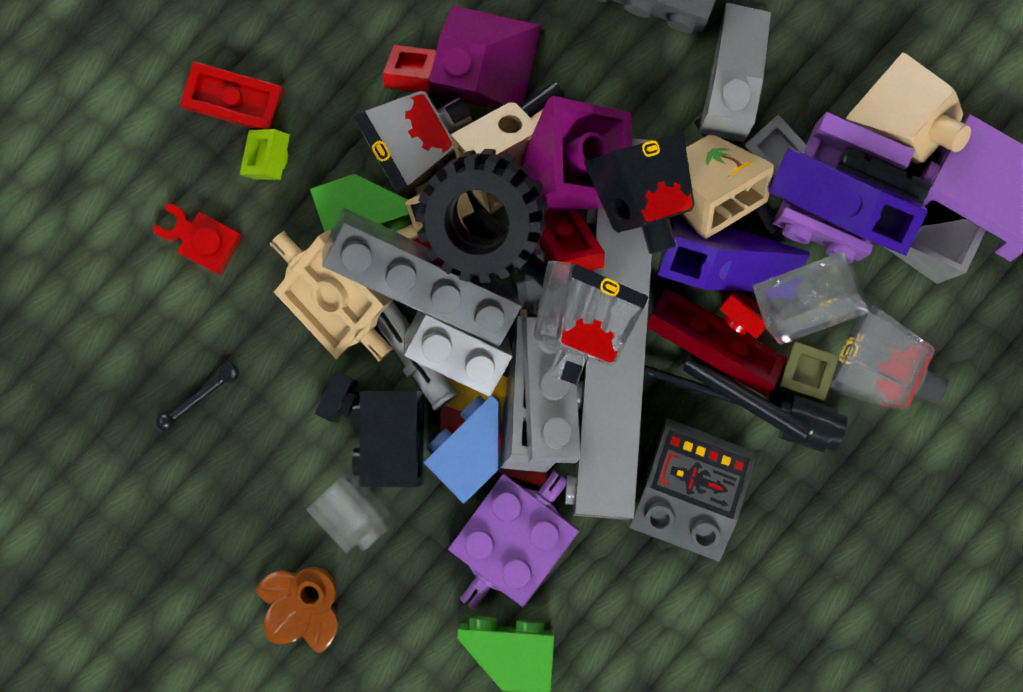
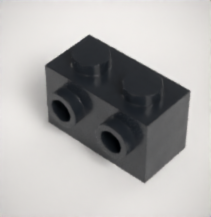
(389, 439)

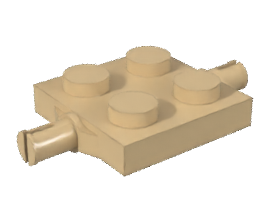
(327, 303)

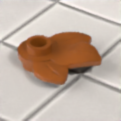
(295, 612)

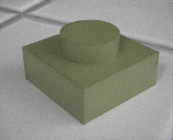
(808, 371)

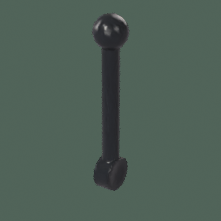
(227, 373)

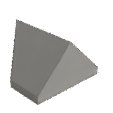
(944, 249)

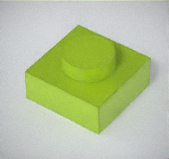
(265, 154)

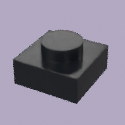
(338, 398)

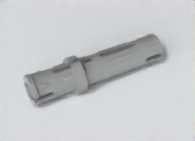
(433, 384)

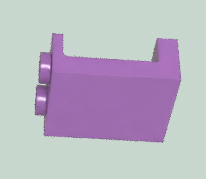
(827, 143)
(983, 184)

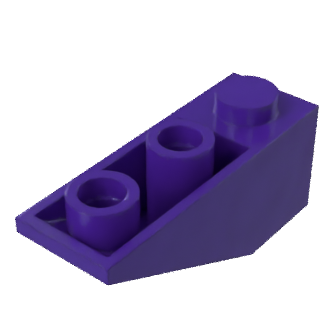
(849, 201)
(727, 259)

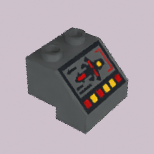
(692, 490)

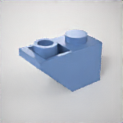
(472, 452)

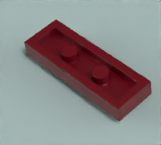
(716, 342)

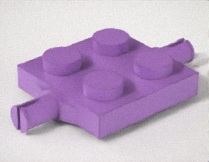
(514, 539)

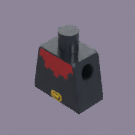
(645, 188)

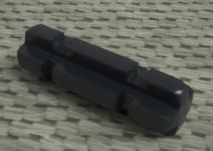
(883, 174)

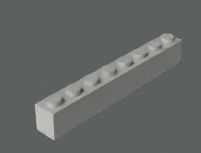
(613, 394)

